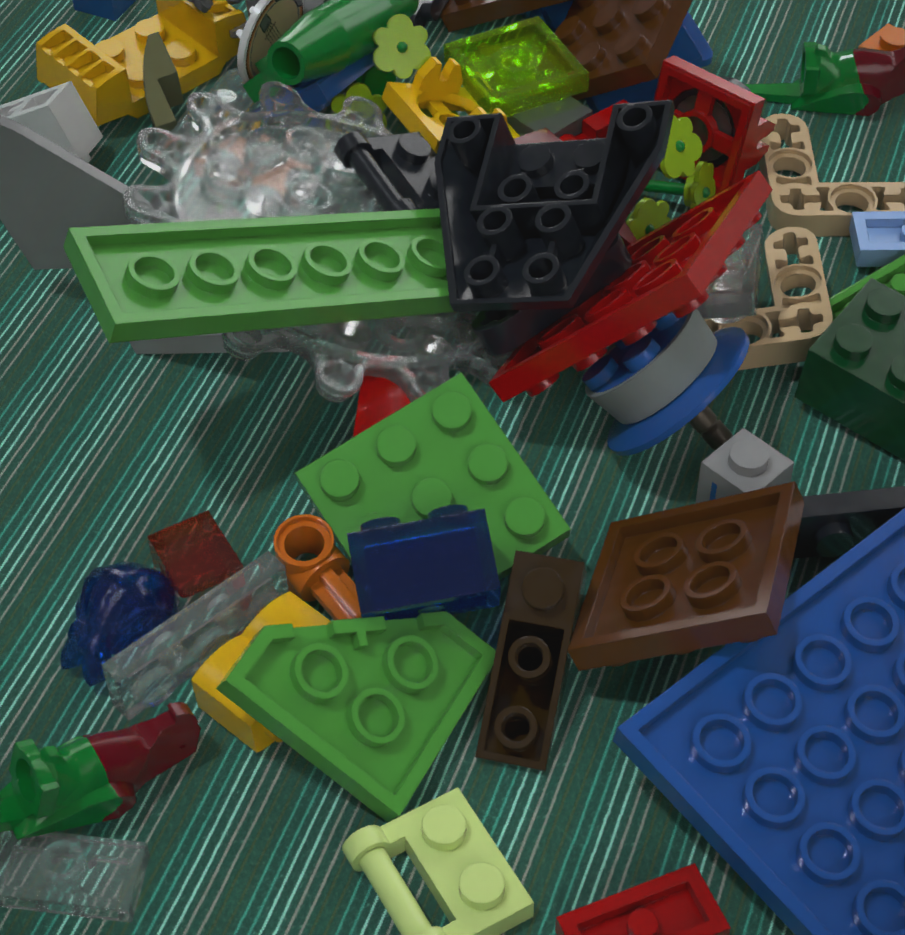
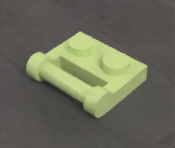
(454, 861)

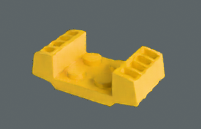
(112, 70)

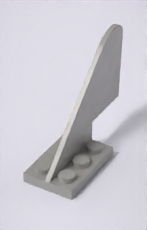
(54, 190)

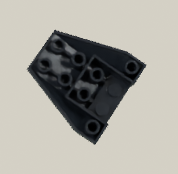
(539, 217)

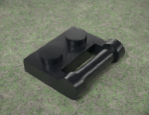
(393, 168)

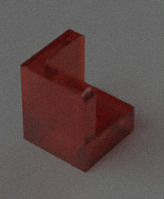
(193, 554)

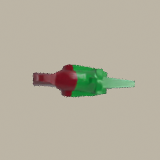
(840, 81)
(92, 774)

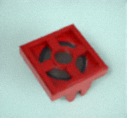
(722, 116)

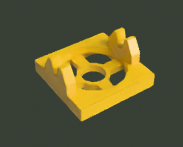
(437, 93)

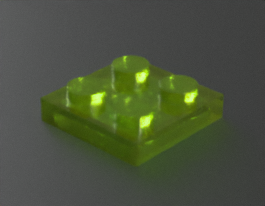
(517, 67)

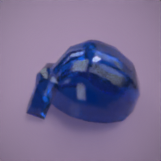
(113, 612)

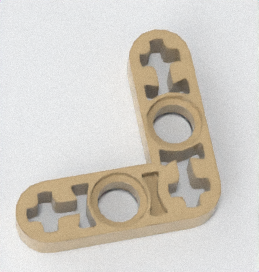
(800, 198)
(789, 313)

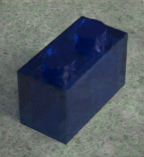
(425, 564)

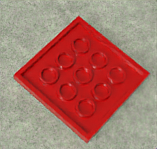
(666, 276)

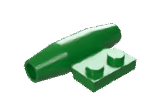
(325, 41)

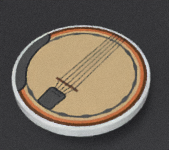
(264, 26)

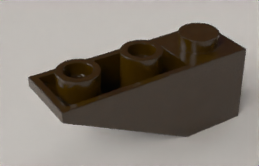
(531, 660)

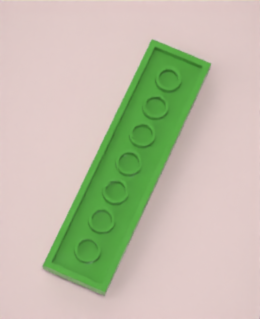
(259, 272)

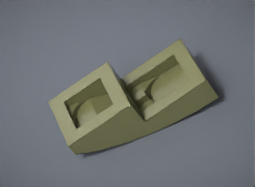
(160, 83)

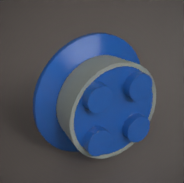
(666, 382)

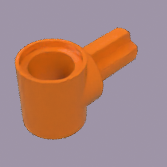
(319, 578)

